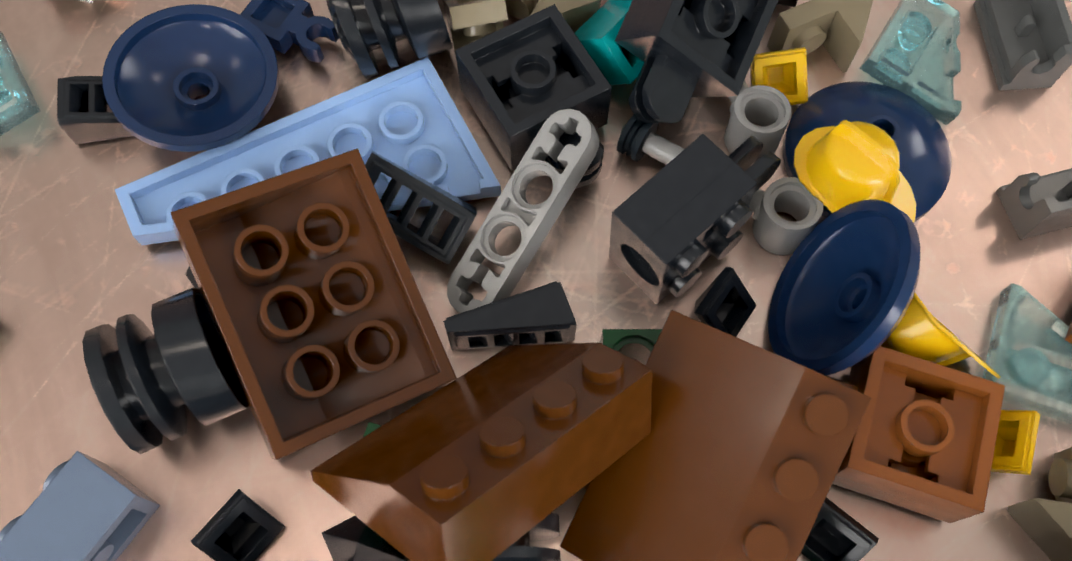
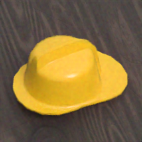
(851, 166)
(928, 339)

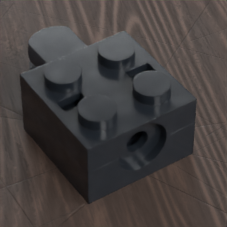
(690, 51)
(526, 76)
(687, 215)

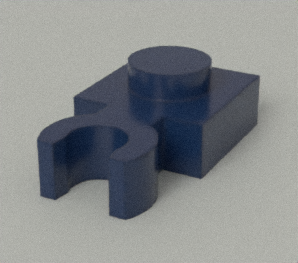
(290, 23)

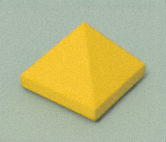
(783, 71)
(1015, 441)

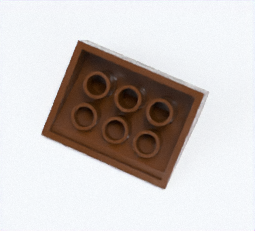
(312, 301)
(493, 450)
(731, 457)

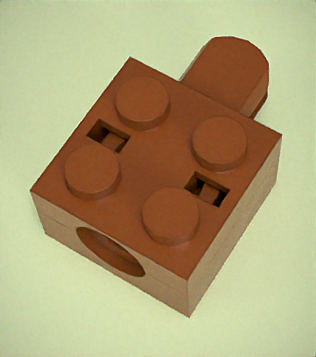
(923, 435)

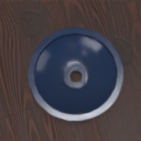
(185, 54)
(917, 134)
(845, 287)

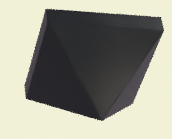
(725, 303)
(238, 530)
(837, 536)
(358, 542)

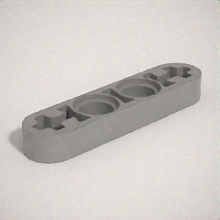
(514, 210)

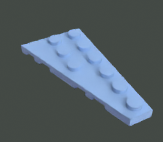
(397, 115)

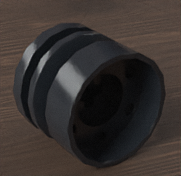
(382, 23)
(151, 377)

